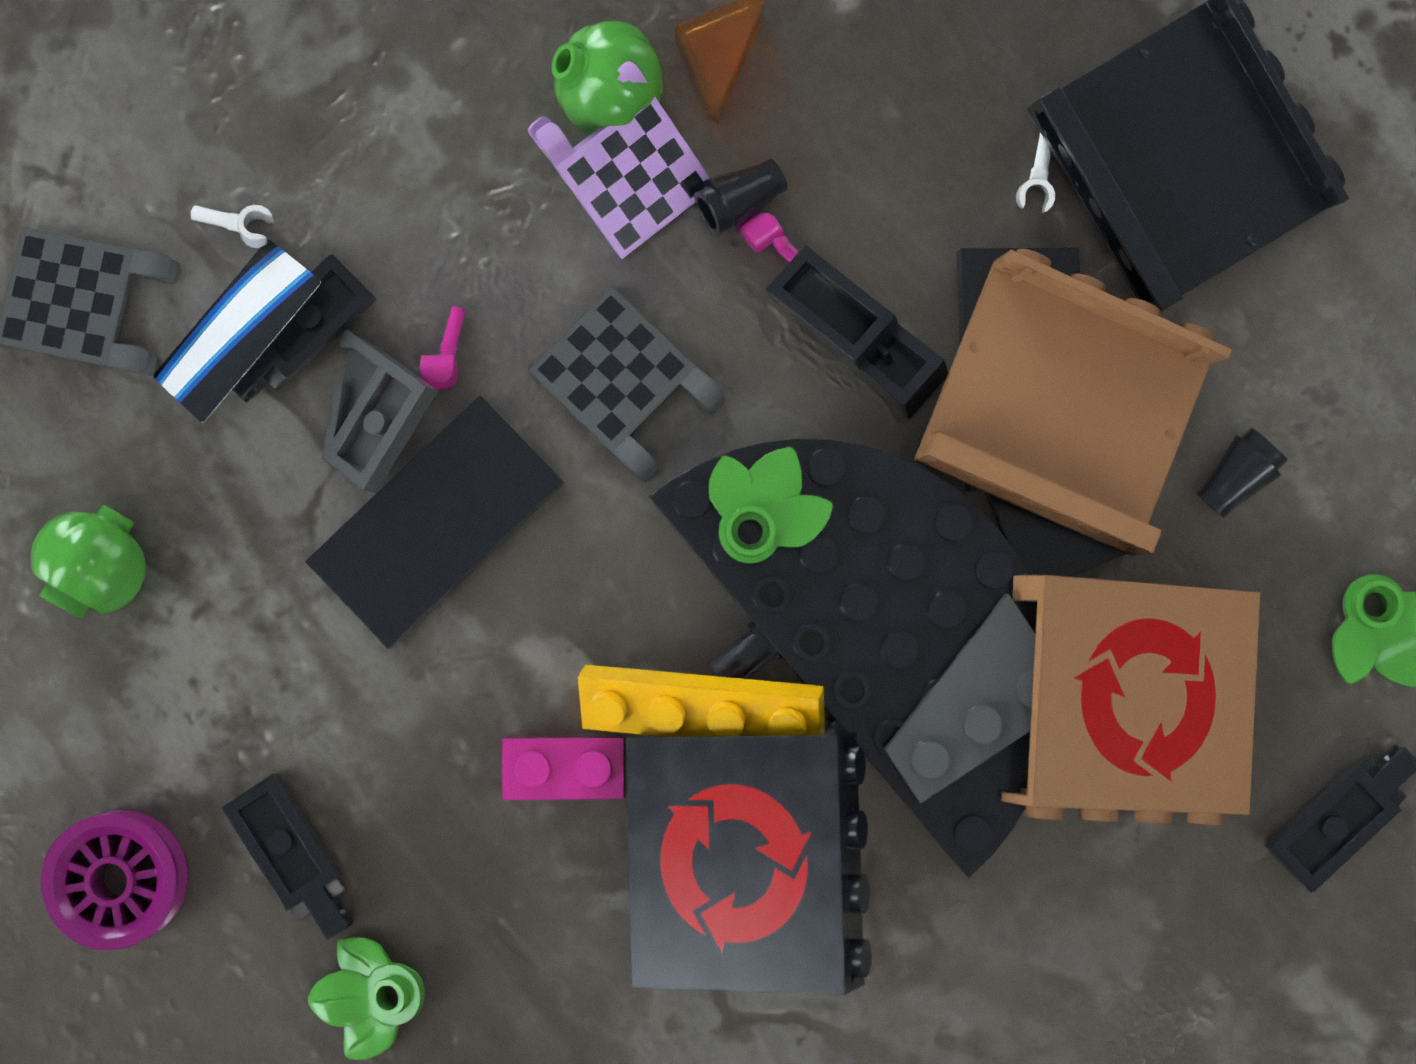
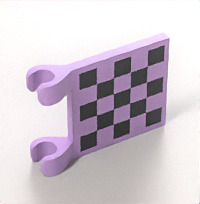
(629, 174)

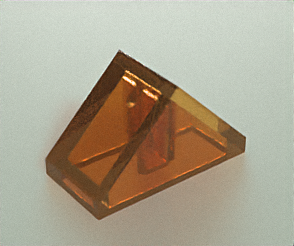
(716, 49)

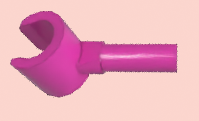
(764, 231)
(441, 369)

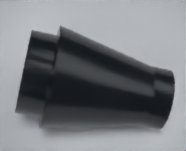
(738, 195)
(1242, 472)

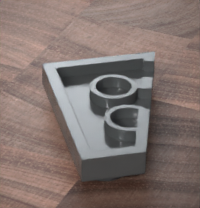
(973, 707)

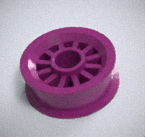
(63, 861)

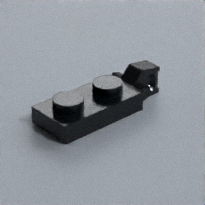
(310, 331)
(1343, 817)
(290, 854)

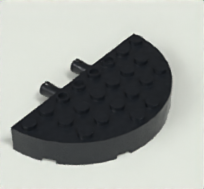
(871, 611)

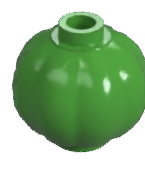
(589, 74)
(88, 561)

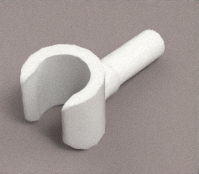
(1039, 177)
(236, 222)

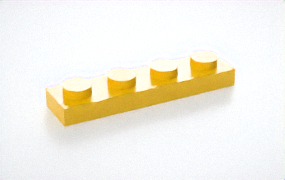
(696, 704)

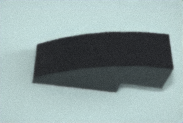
(858, 331)

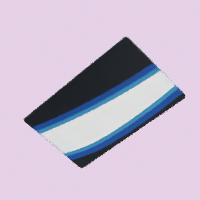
(236, 330)

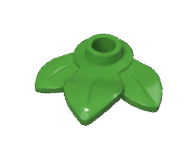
(769, 497)
(1377, 641)
(359, 1001)

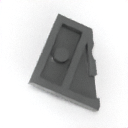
(372, 412)

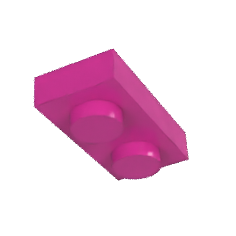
(563, 768)

